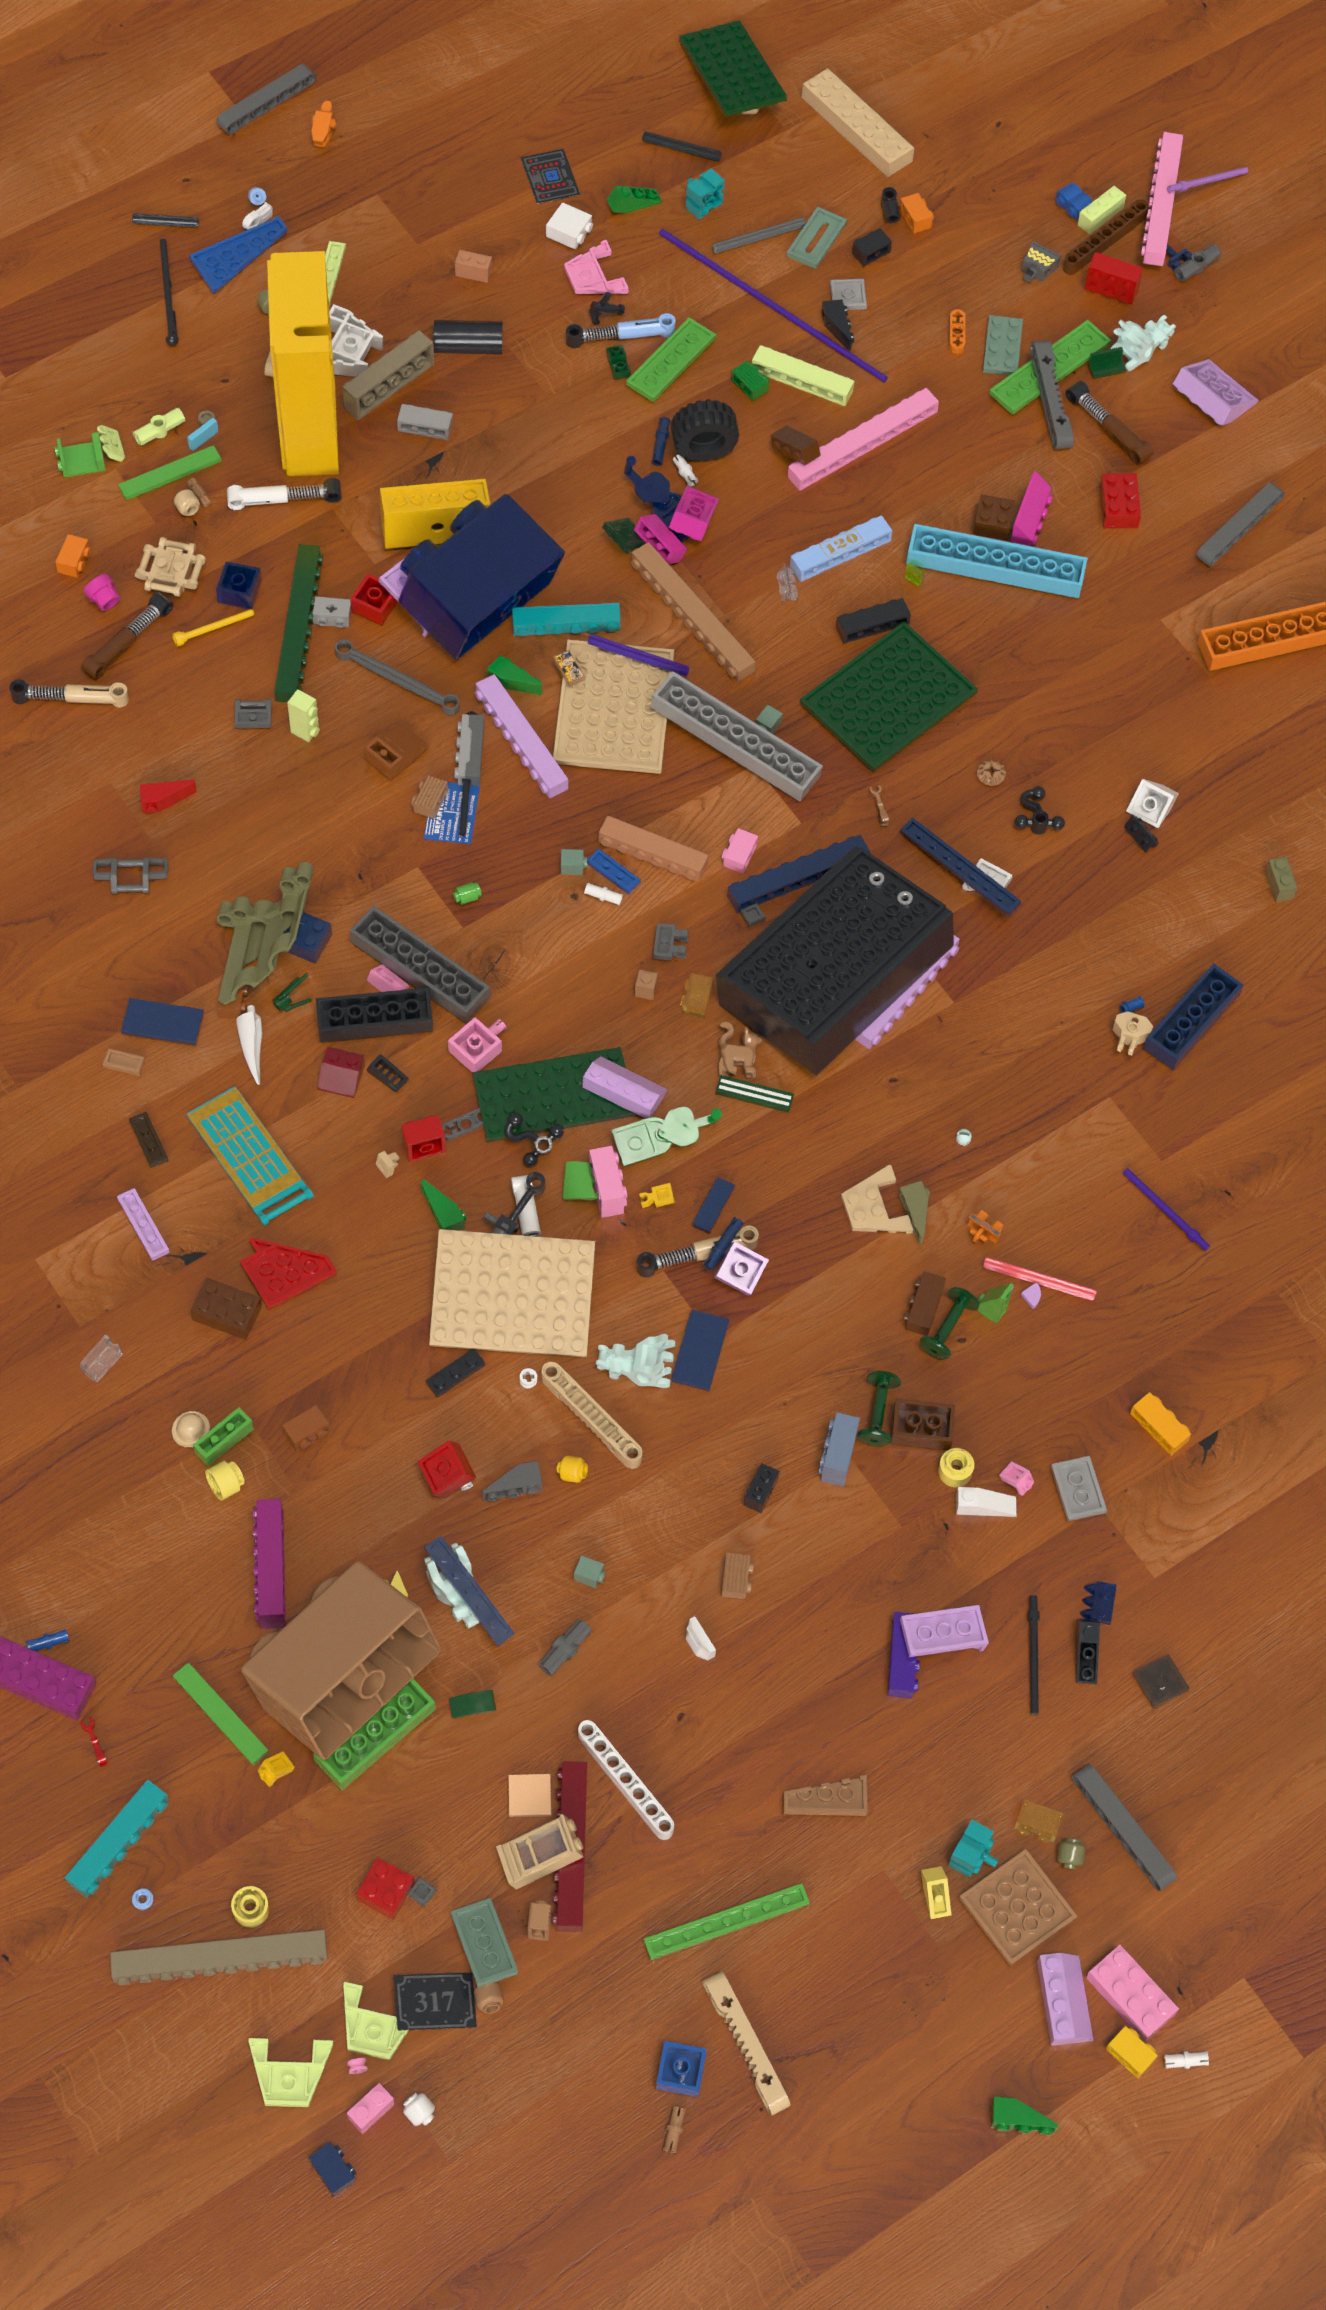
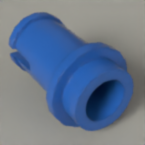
(1132, 1005)

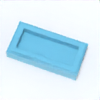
(202, 434)

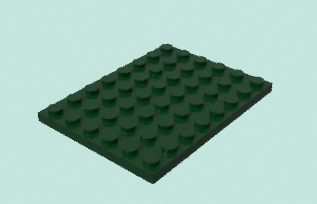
(888, 696)

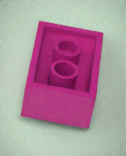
(693, 513)

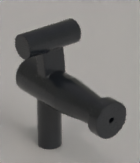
(603, 307)

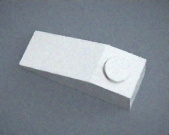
(984, 1502)

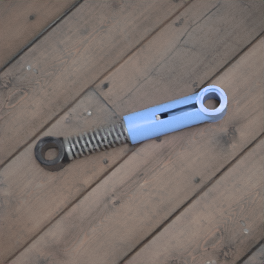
(623, 330)

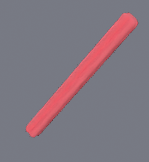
(1041, 1279)

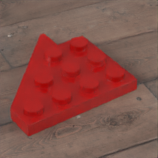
(284, 1271)

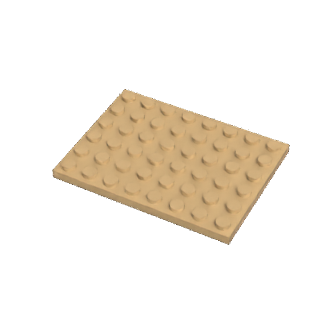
(609, 714)
(512, 1293)

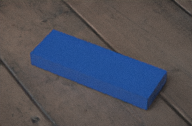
(613, 871)

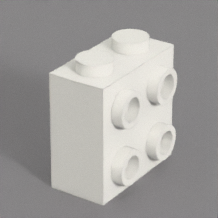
(569, 226)

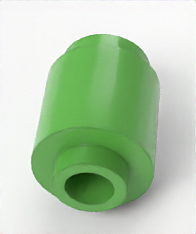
(467, 893)

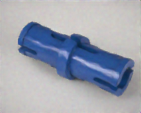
(48, 1640)

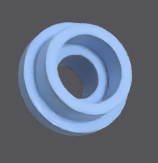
(142, 1893)

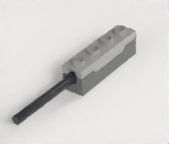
(469, 759)

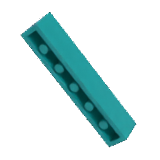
(566, 619)
(117, 1838)

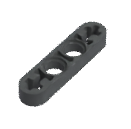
(472, 1117)

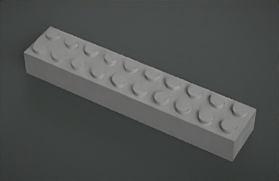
(736, 736)

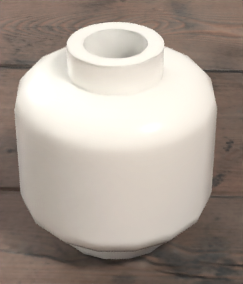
(418, 2109)

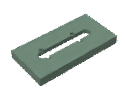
(808, 233)

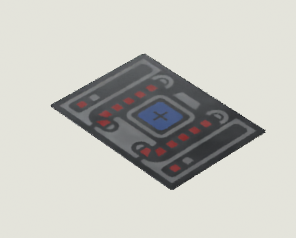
(550, 176)

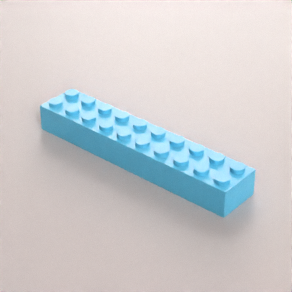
(996, 560)

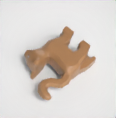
(737, 1054)

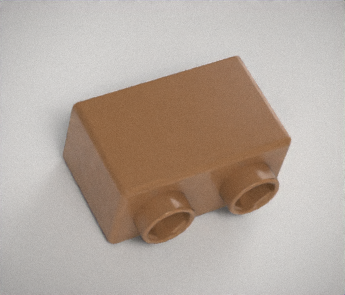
(340, 1658)

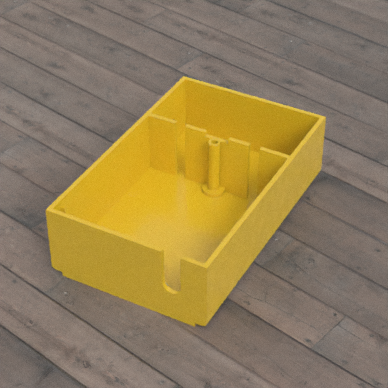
(303, 363)

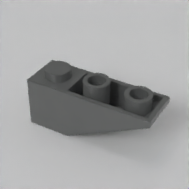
(519, 1480)

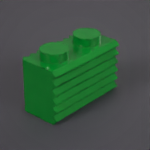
(750, 380)

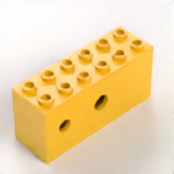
(426, 510)

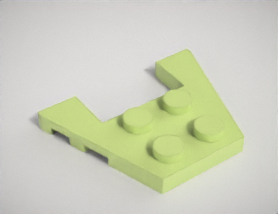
(368, 2030)
(289, 2082)

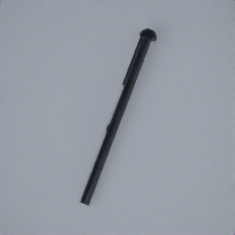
(172, 338)

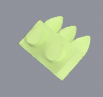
(111, 442)

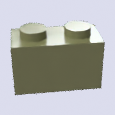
(1281, 879)

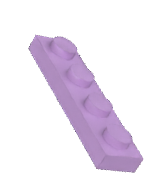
(143, 1224)

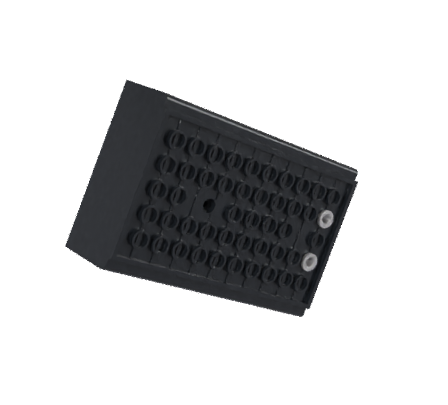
(836, 959)

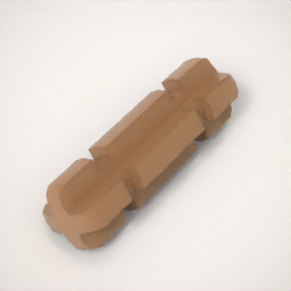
(199, 492)

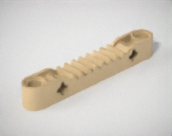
(593, 1415)
(772, 2095)

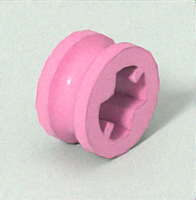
(357, 2066)

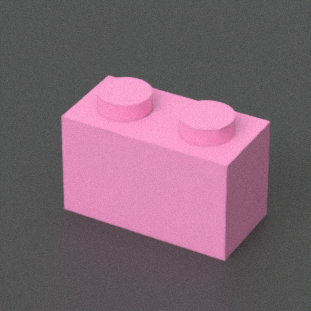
(740, 850)
(370, 2108)

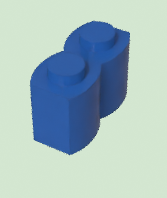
(1072, 199)

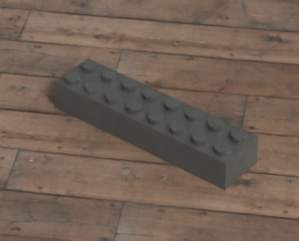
(420, 964)

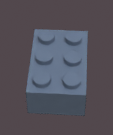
(838, 1449)

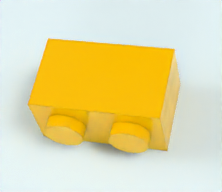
(1132, 2051)

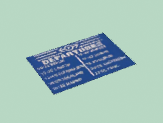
(446, 822)

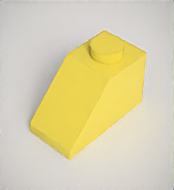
(936, 1892)

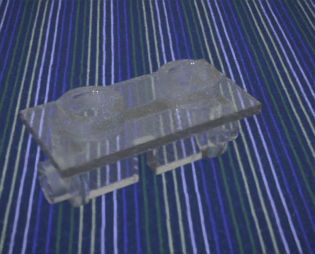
(786, 577)

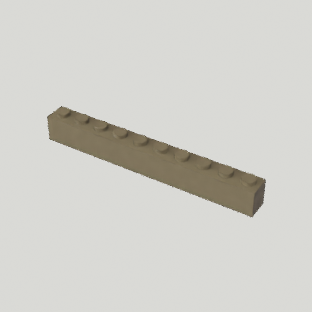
(218, 1956)

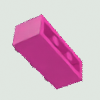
(655, 532)

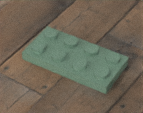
(1002, 345)
(484, 1942)

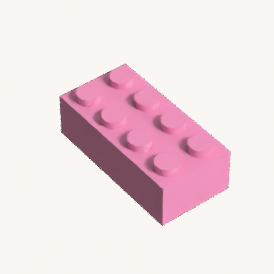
(1132, 1993)

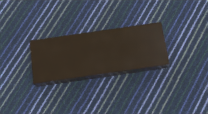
(148, 1139)

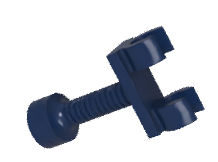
(1174, 262)

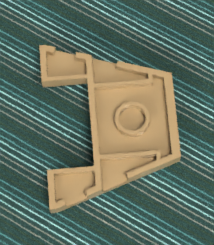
(866, 1207)

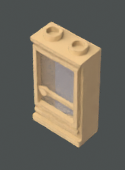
(540, 1852)

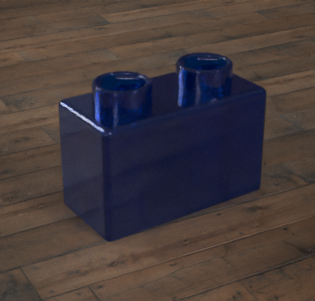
(478, 574)

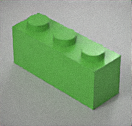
(223, 1437)

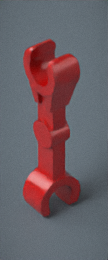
(98, 1751)

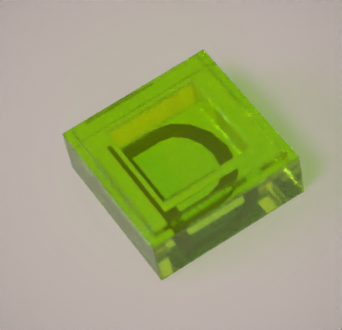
(914, 574)

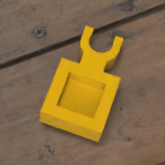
(661, 1196)

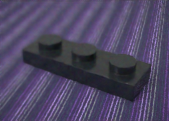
(455, 1373)

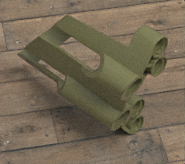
(260, 930)

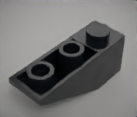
(836, 321)
(1087, 1650)

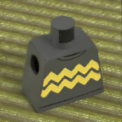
(1039, 262)

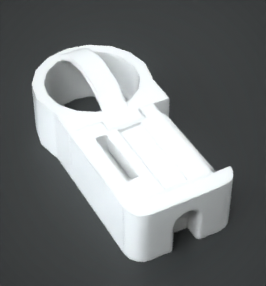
(258, 217)

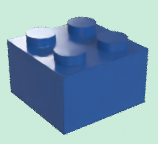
(681, 2069)

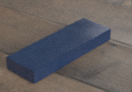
(713, 1205)

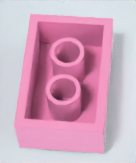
(608, 1181)

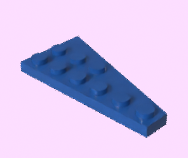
(229, 257)

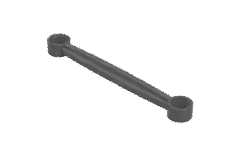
(397, 677)

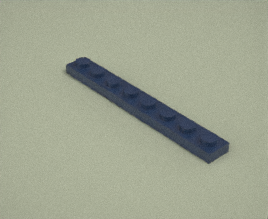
(960, 866)

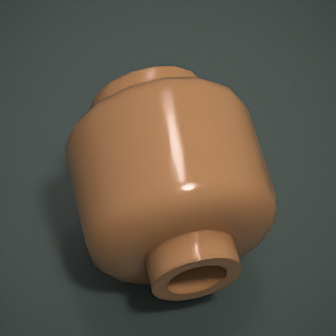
(489, 1998)

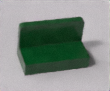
(1106, 363)

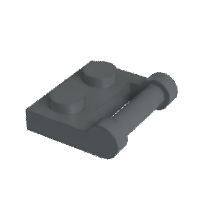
(253, 717)

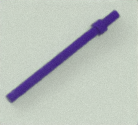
(1191, 1233)

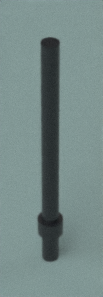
(1034, 1617)

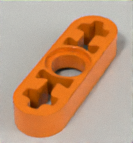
(952, 336)

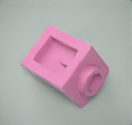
(1017, 1477)

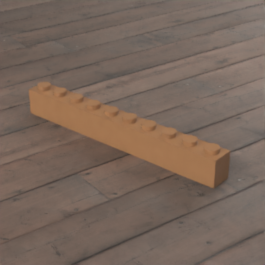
(693, 612)

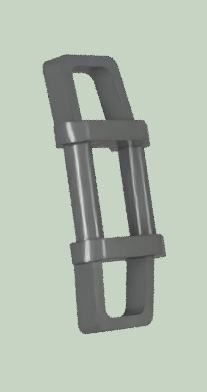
(113, 875)

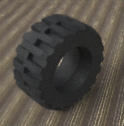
(704, 430)

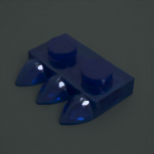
(1101, 1602)

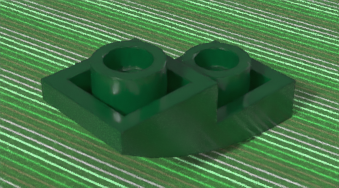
(618, 362)
(472, 1704)

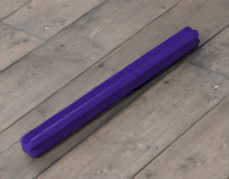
(638, 655)

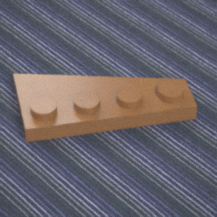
(838, 1798)

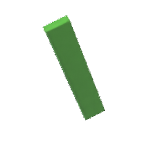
(169, 473)
(220, 1714)

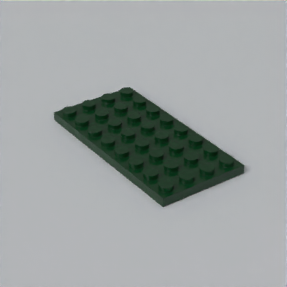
(732, 68)
(544, 1095)

